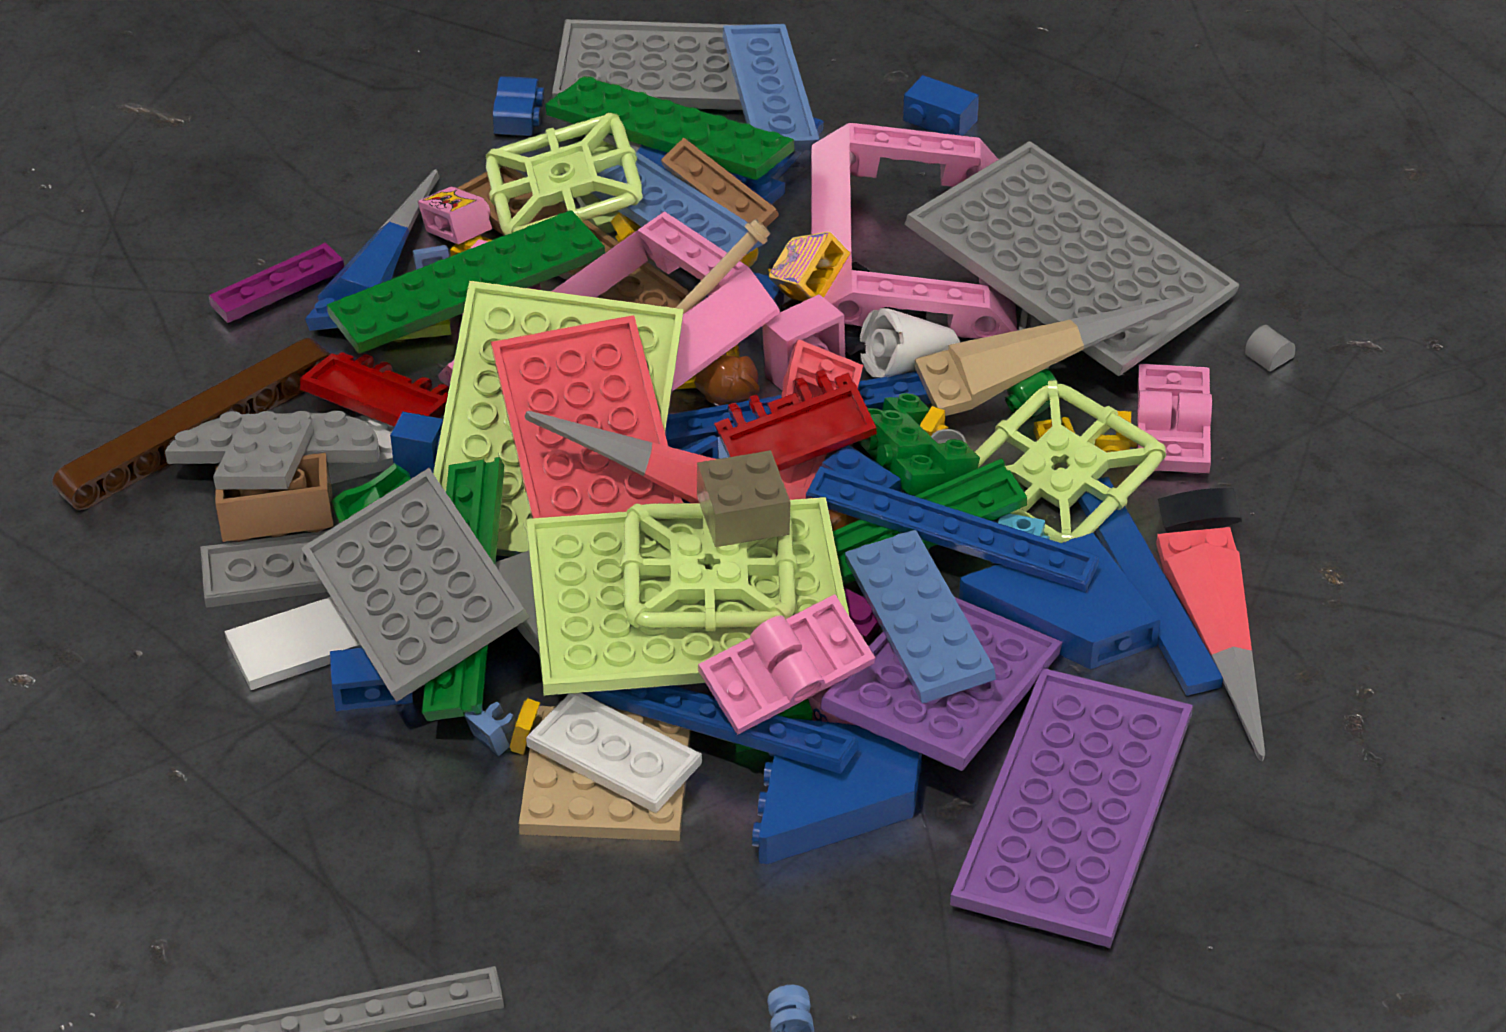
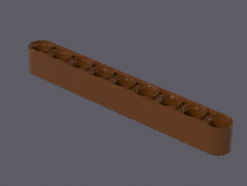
(143, 448)

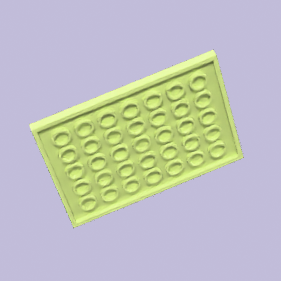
(475, 411)
(583, 614)

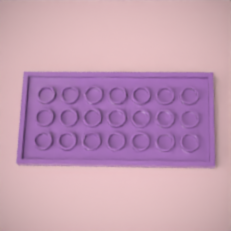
(1073, 807)

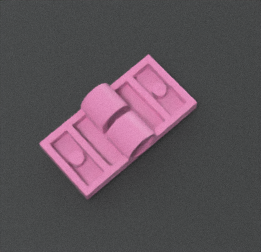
(1177, 412)
(785, 663)

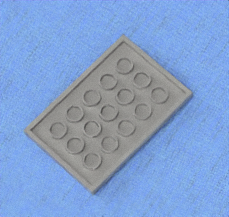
(655, 58)
(414, 584)

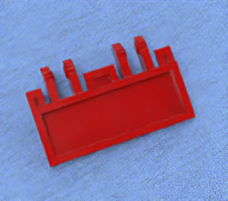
(374, 389)
(800, 429)

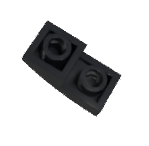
(1195, 508)

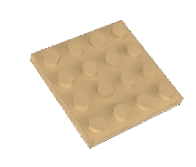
(572, 805)

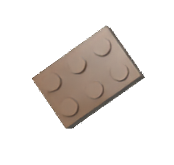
(277, 512)

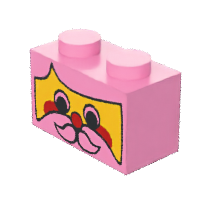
(455, 215)

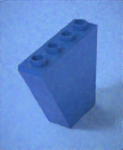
(1092, 625)
(819, 807)

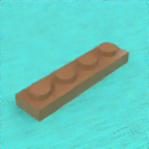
(718, 184)

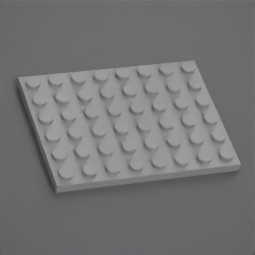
(1069, 251)

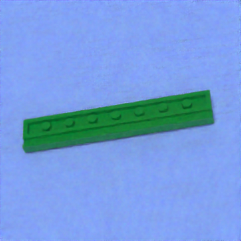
(982, 492)
(477, 495)

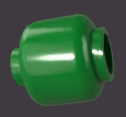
(1022, 391)

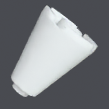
(897, 339)

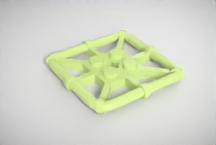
(575, 161)
(1084, 459)
(692, 581)

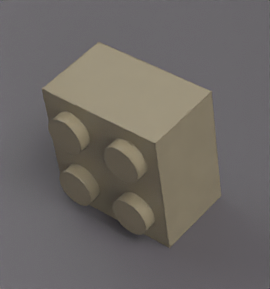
(743, 498)

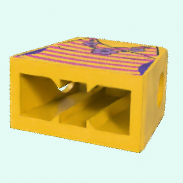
(808, 265)

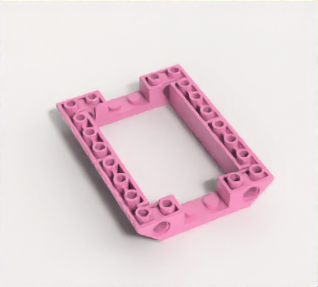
(856, 149)
(711, 327)

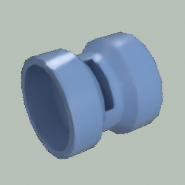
(790, 1009)

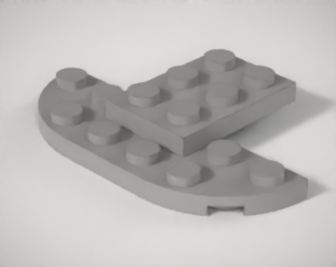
(268, 446)

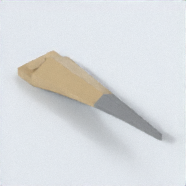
(989, 365)

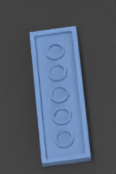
(770, 82)
(670, 194)
(920, 616)

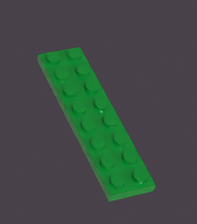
(664, 124)
(441, 288)

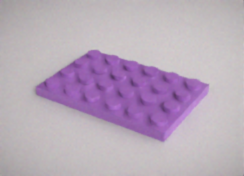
(953, 725)

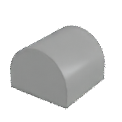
(1269, 348)

